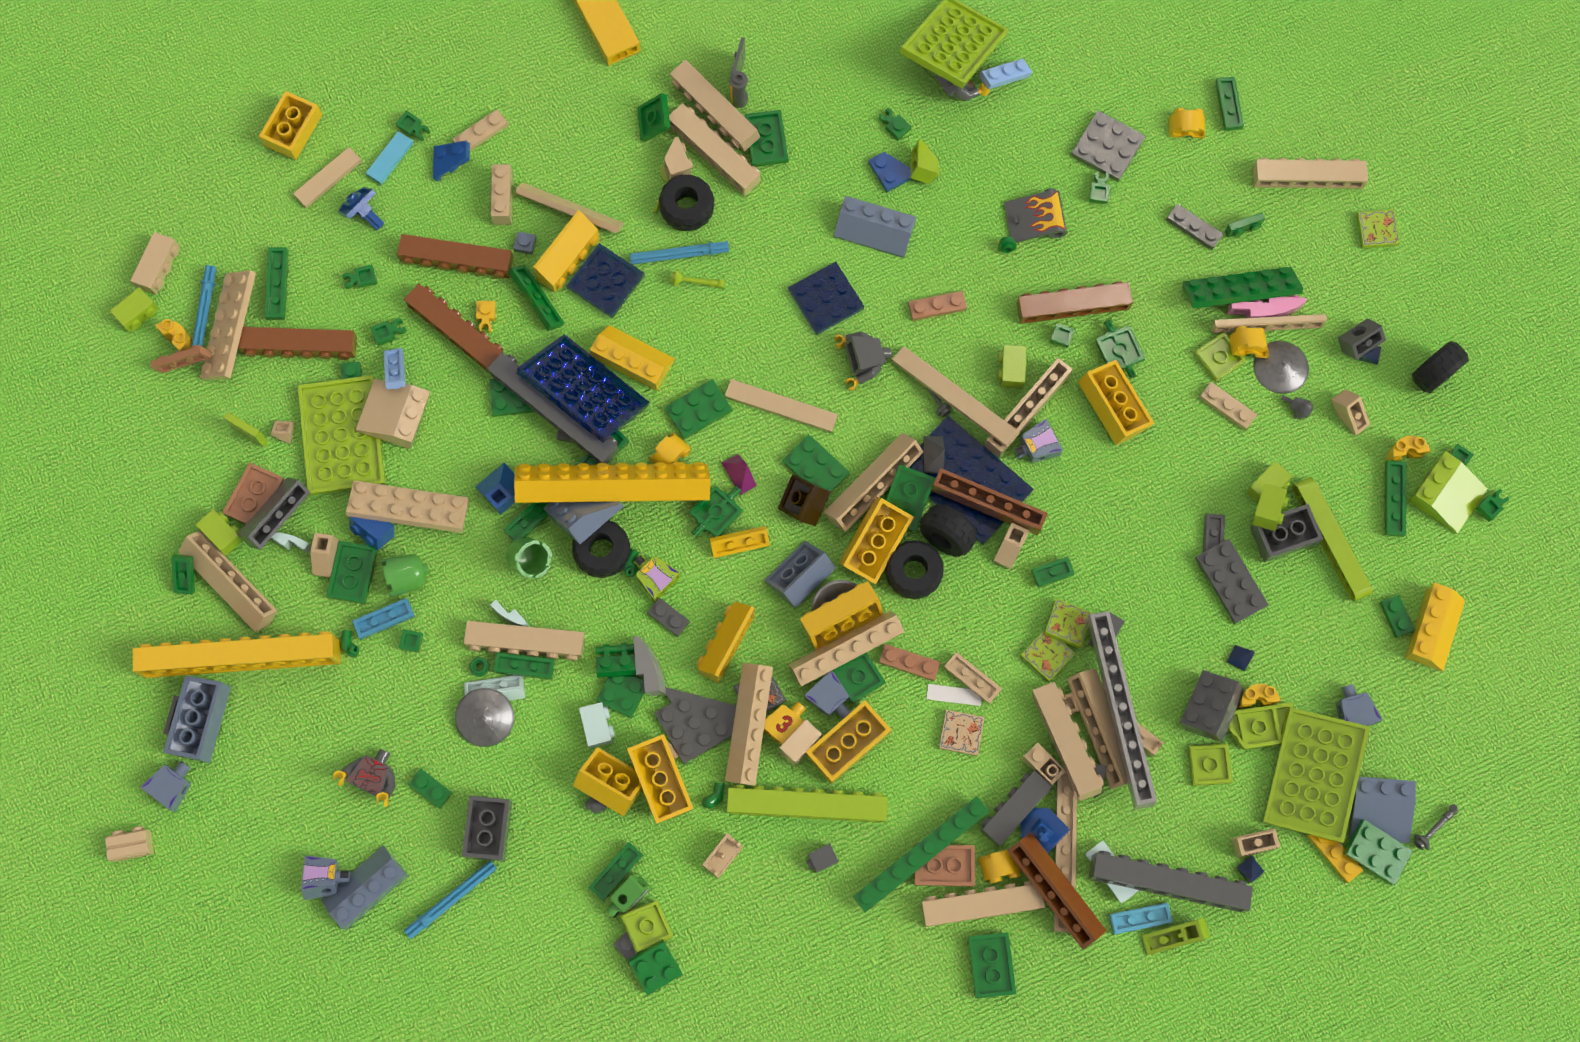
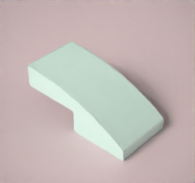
(287, 541)
(513, 617)

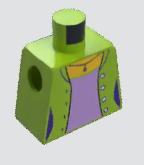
(656, 576)

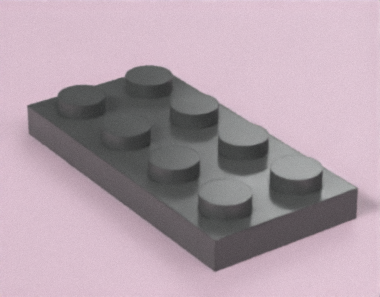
(1231, 581)

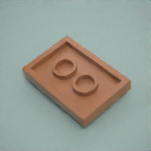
(251, 493)
(949, 868)

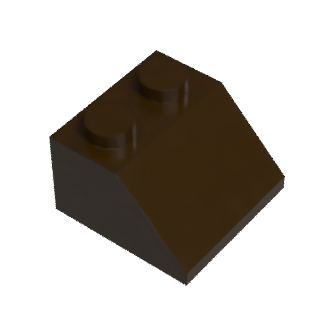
(804, 500)

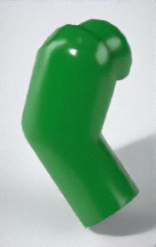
(630, 568)
(346, 644)
(715, 798)

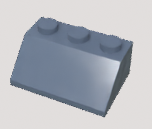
(800, 573)

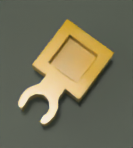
(485, 313)

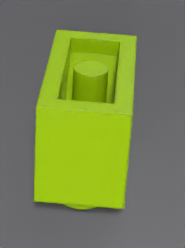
(923, 163)

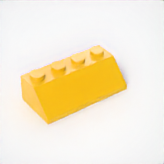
(566, 252)
(631, 357)
(1115, 402)
(876, 539)
(842, 615)
(1435, 626)
(726, 641)
(660, 779)

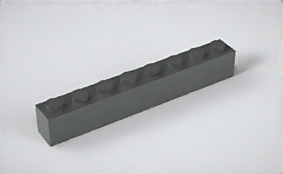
(504, 371)
(1170, 882)

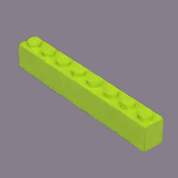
(807, 804)

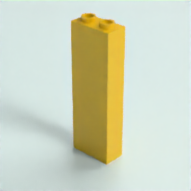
(609, 29)

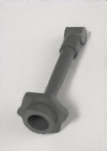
(944, 408)
(1421, 841)

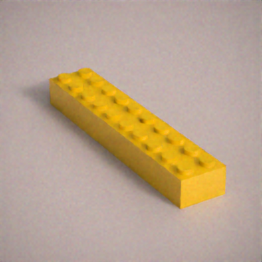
(611, 482)
(236, 656)

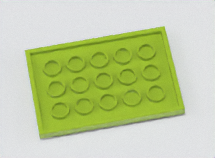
(954, 41)
(332, 447)
(1316, 775)

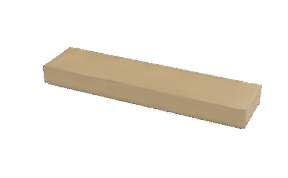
(327, 177)

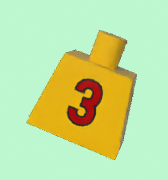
(784, 722)

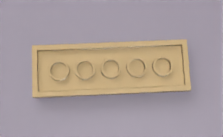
(228, 325)
(407, 506)

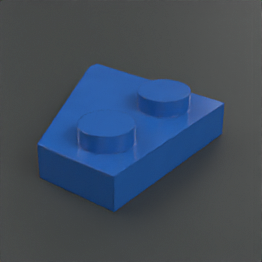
(449, 157)
(889, 171)

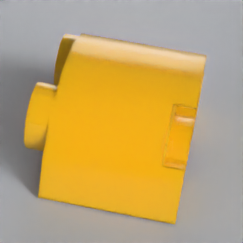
(1187, 123)
(175, 334)
(1249, 341)
(1409, 445)
(670, 450)
(1262, 693)
(999, 865)

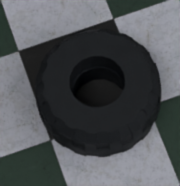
(682, 187)
(1440, 367)
(948, 530)
(919, 552)
(606, 565)

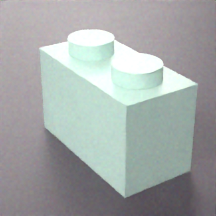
(596, 725)

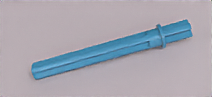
(680, 252)
(204, 304)
(449, 900)

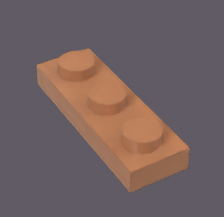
(937, 305)
(180, 359)
(909, 662)

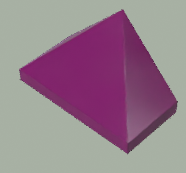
(739, 473)

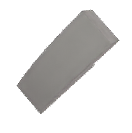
(648, 668)

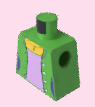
(634, 888)

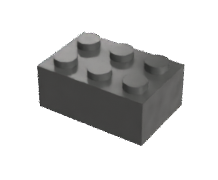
(1294, 534)
(1212, 706)
(487, 828)

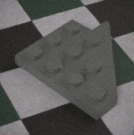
(695, 723)

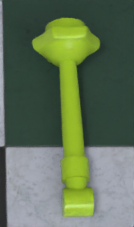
(677, 278)

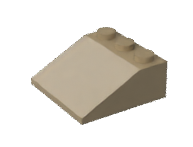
(393, 413)

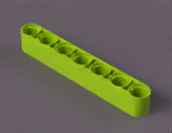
(1333, 540)

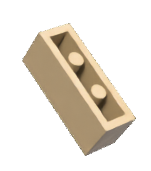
(502, 194)
(155, 263)

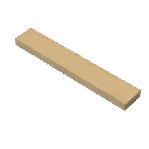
(568, 207)
(1270, 323)
(781, 406)

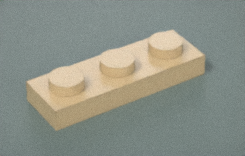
(483, 129)
(1228, 406)
(972, 678)

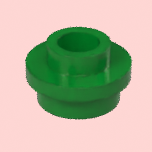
(1007, 244)
(479, 660)

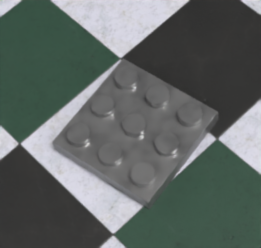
(1108, 145)

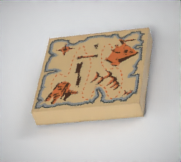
(961, 732)

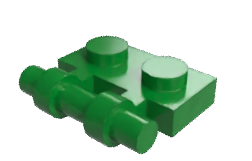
(615, 665)

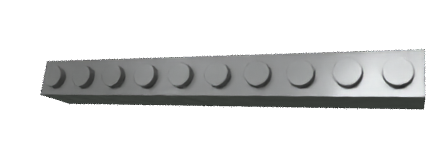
(1121, 711)

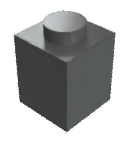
(822, 859)

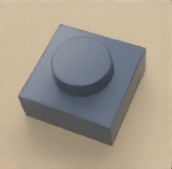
(524, 243)

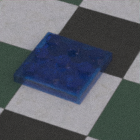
(605, 280)
(826, 298)

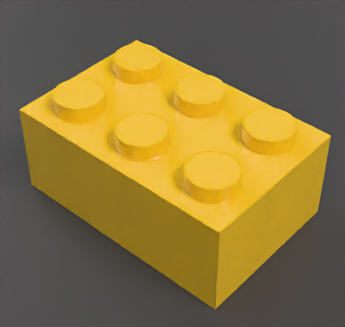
(290, 125)
(609, 781)

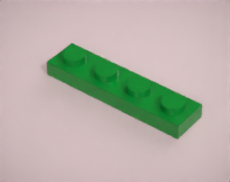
(276, 283)
(536, 297)
(1395, 498)

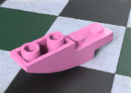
(1271, 308)

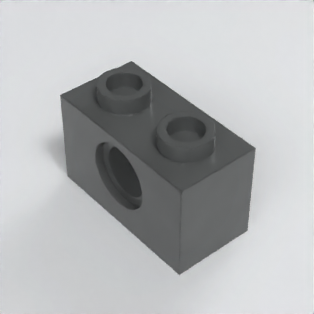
(1361, 339)

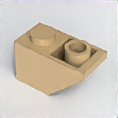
(676, 161)
(1011, 546)
(323, 554)
(1043, 763)

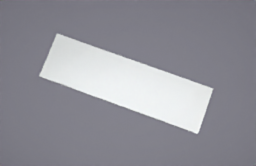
(952, 694)

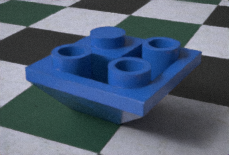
(499, 488)

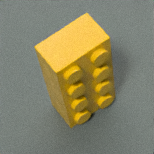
(848, 742)

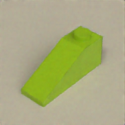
(1176, 936)

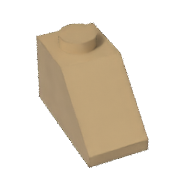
(1351, 411)

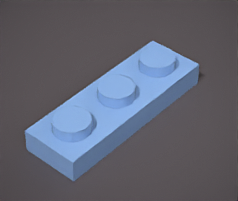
(1005, 74)
(394, 368)

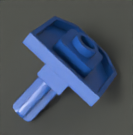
(357, 204)
(1045, 827)

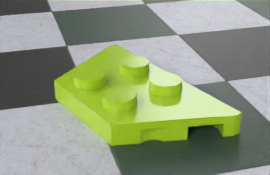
(1260, 725)

